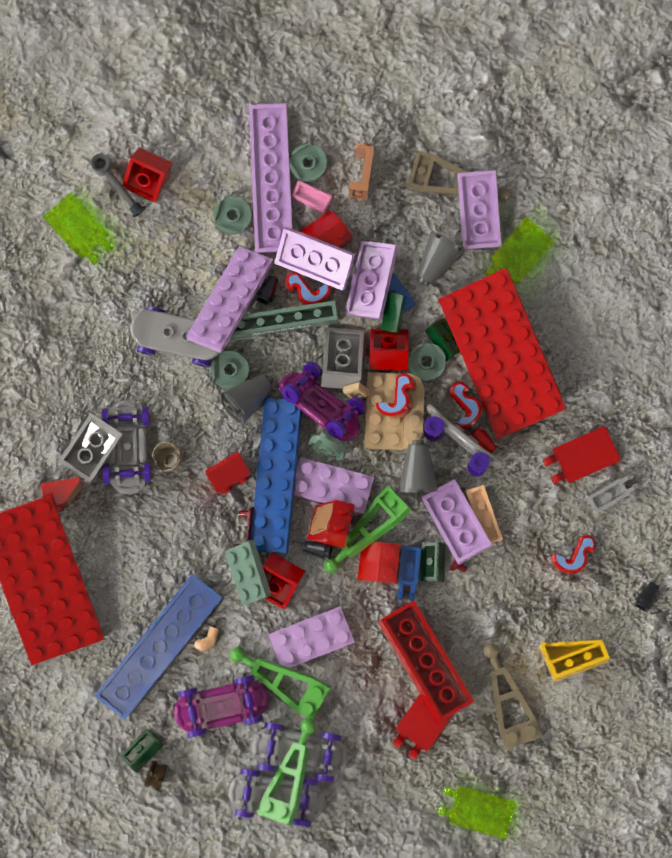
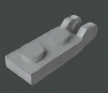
(611, 494)

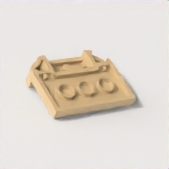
(387, 432)

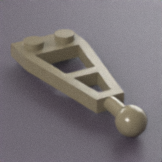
(422, 170)
(518, 733)

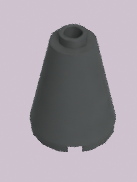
(437, 258)
(246, 397)
(418, 469)

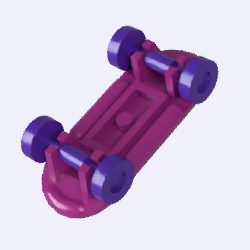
(322, 405)
(221, 706)

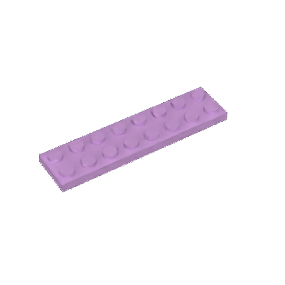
(270, 175)

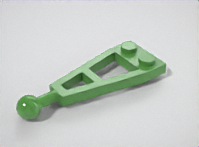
(392, 505)
(313, 696)
(277, 809)

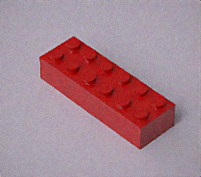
(425, 661)

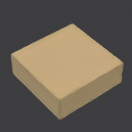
(356, 389)

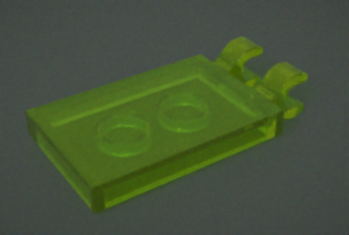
(77, 228)
(520, 250)
(478, 811)

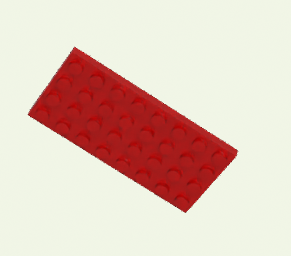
(502, 353)
(44, 582)

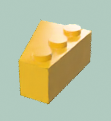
(572, 658)

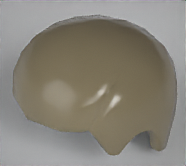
(167, 456)

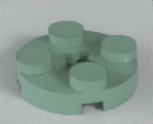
(309, 152)
(237, 225)
(426, 351)
(221, 363)
(327, 447)

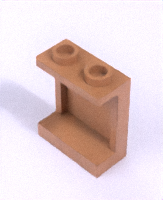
(356, 189)

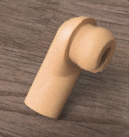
(207, 642)

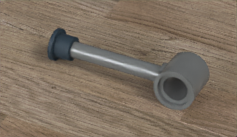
(135, 207)

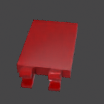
(583, 456)
(418, 727)

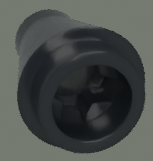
(267, 290)
(318, 549)
(646, 598)

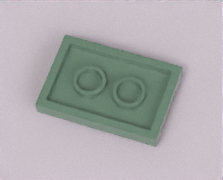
(248, 573)

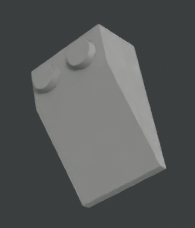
(342, 357)
(91, 448)

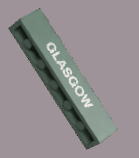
(286, 320)

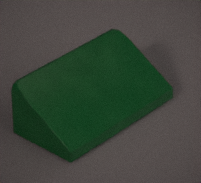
(393, 312)
(442, 336)
(433, 561)
(141, 750)

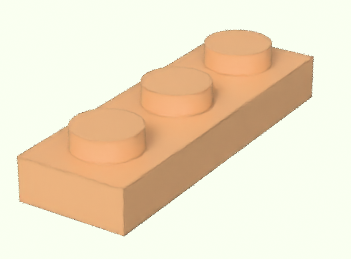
(483, 511)

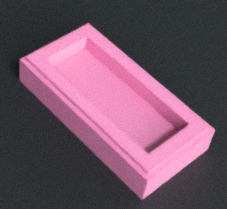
(311, 197)

